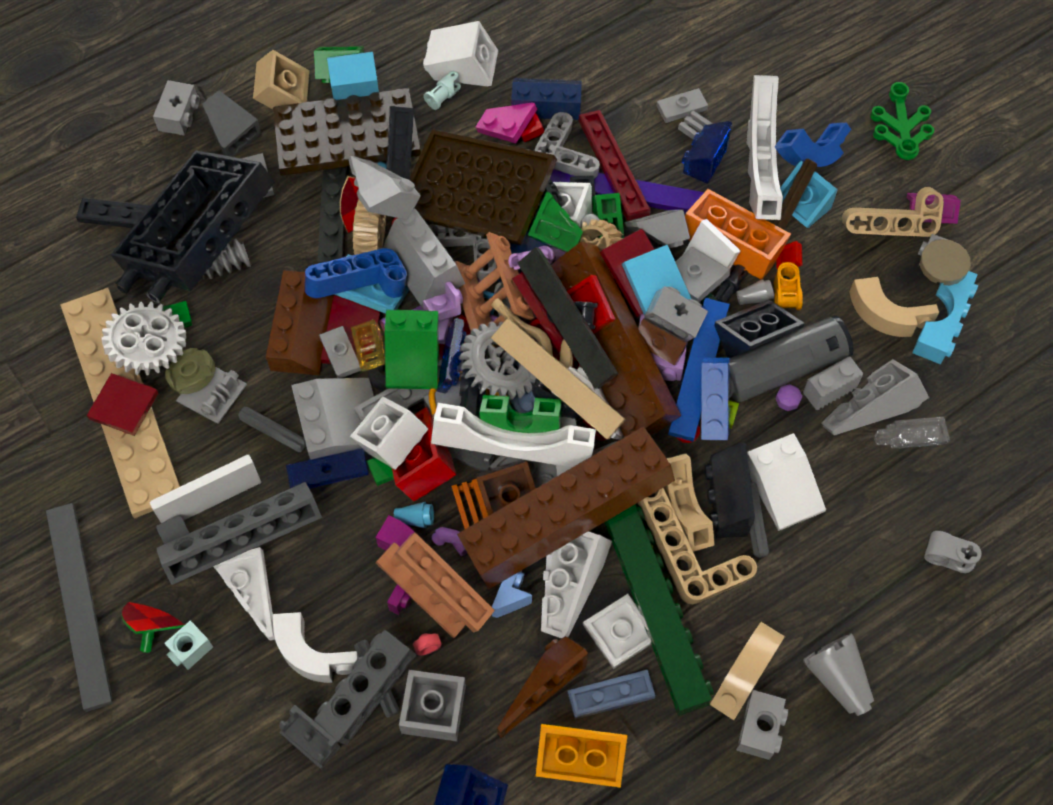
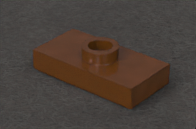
(662, 341)

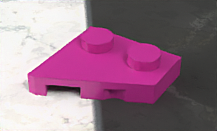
(507, 121)

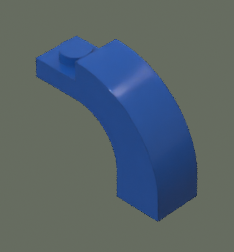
(797, 145)

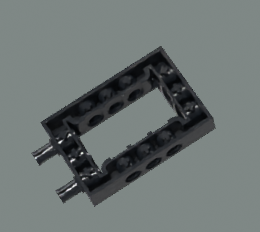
(144, 248)

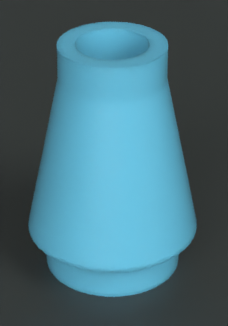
(416, 515)

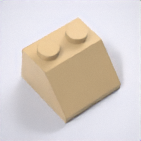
(280, 81)

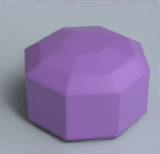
(788, 397)

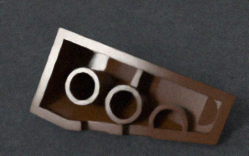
(554, 670)

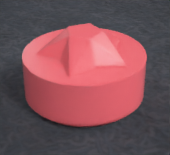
(427, 644)

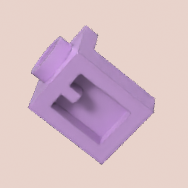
(446, 304)

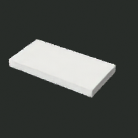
(207, 490)

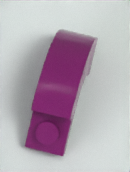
(398, 532)

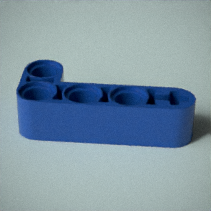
(355, 272)

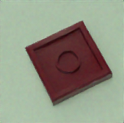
(122, 404)

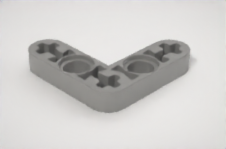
(556, 148)
(466, 240)

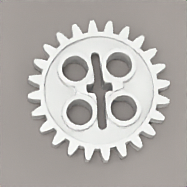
(144, 338)

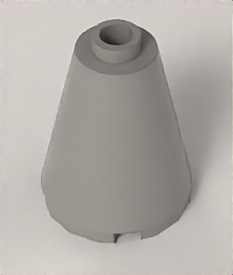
(843, 674)

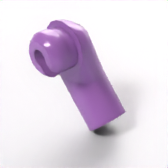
(448, 535)

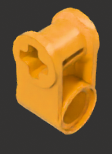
(788, 291)

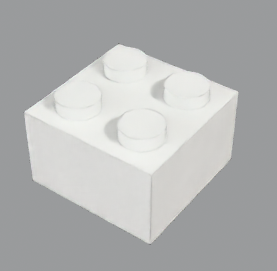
(389, 432)

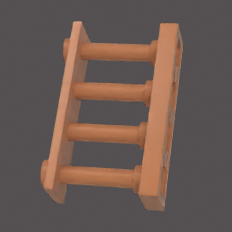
(474, 305)
(435, 586)

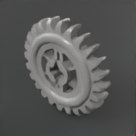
(487, 370)

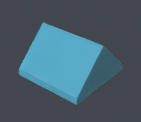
(352, 75)
(815, 200)

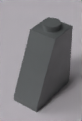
(230, 124)

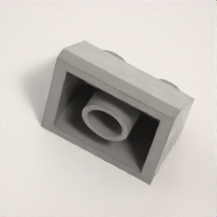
(663, 228)

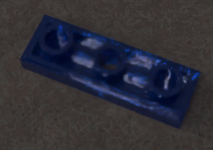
(448, 373)
(342, 467)

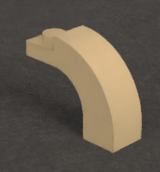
(883, 314)
(681, 494)
(747, 670)

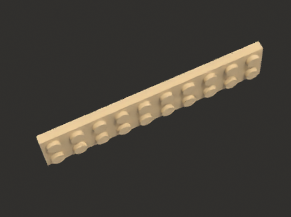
(139, 459)

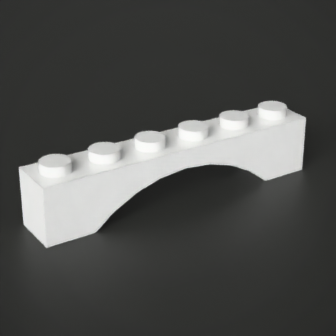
(460, 429)

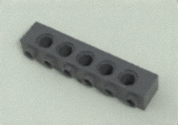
(238, 533)

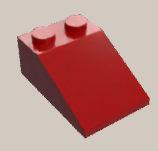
(425, 465)

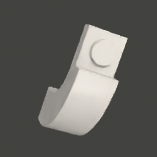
(316, 666)

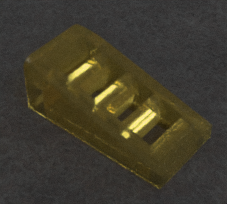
(364, 330)

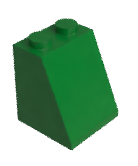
(411, 349)

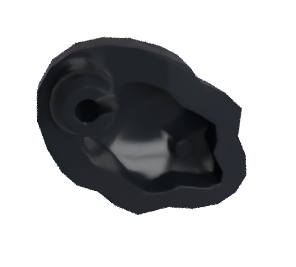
(541, 391)

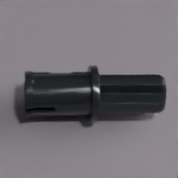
(730, 284)

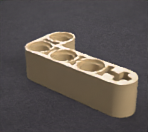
(892, 216)

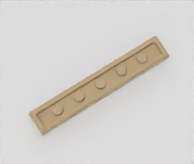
(558, 379)

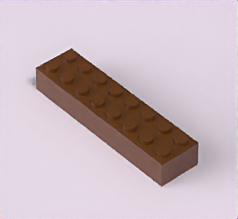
(638, 388)
(566, 507)

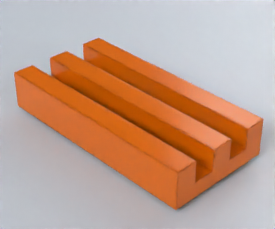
(465, 487)

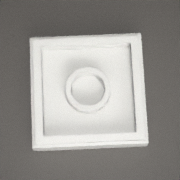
(714, 244)
(619, 631)

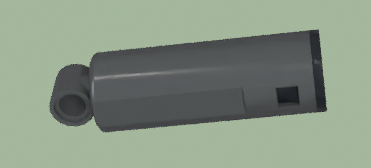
(789, 358)

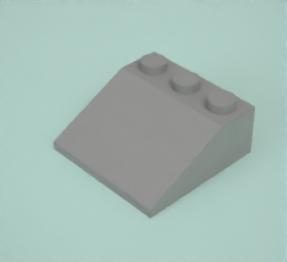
(329, 413)

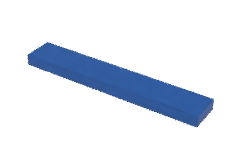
(690, 396)

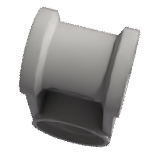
(951, 551)

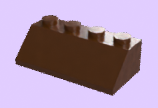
(296, 327)

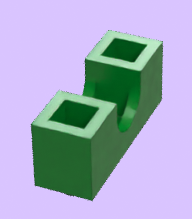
(543, 418)

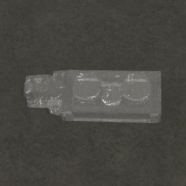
(914, 433)

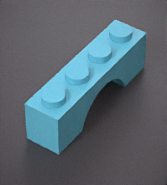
(937, 336)

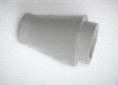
(756, 293)

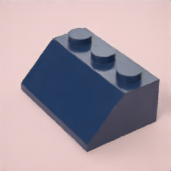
(548, 96)

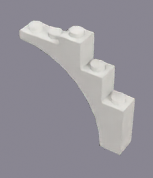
(761, 140)

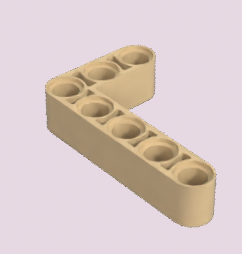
(683, 551)

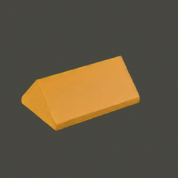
(581, 755)

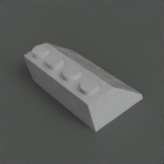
(423, 258)

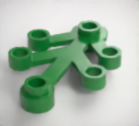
(906, 147)

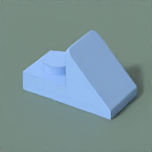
(509, 598)

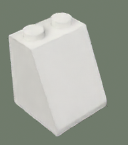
(463, 50)

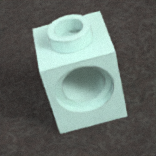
(188, 634)

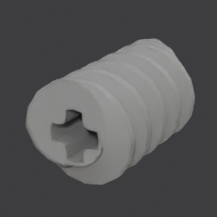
(228, 257)

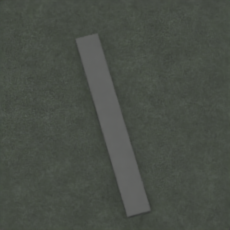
(79, 608)

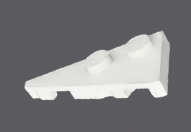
(249, 582)

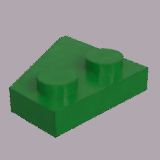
(555, 226)

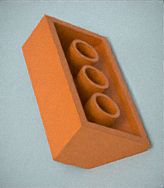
(755, 238)

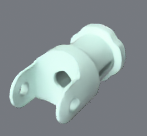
(443, 90)

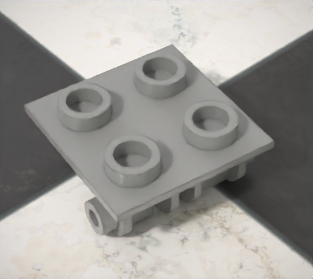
(216, 397)

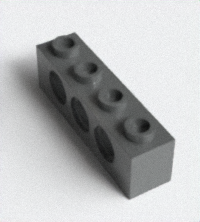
(364, 703)

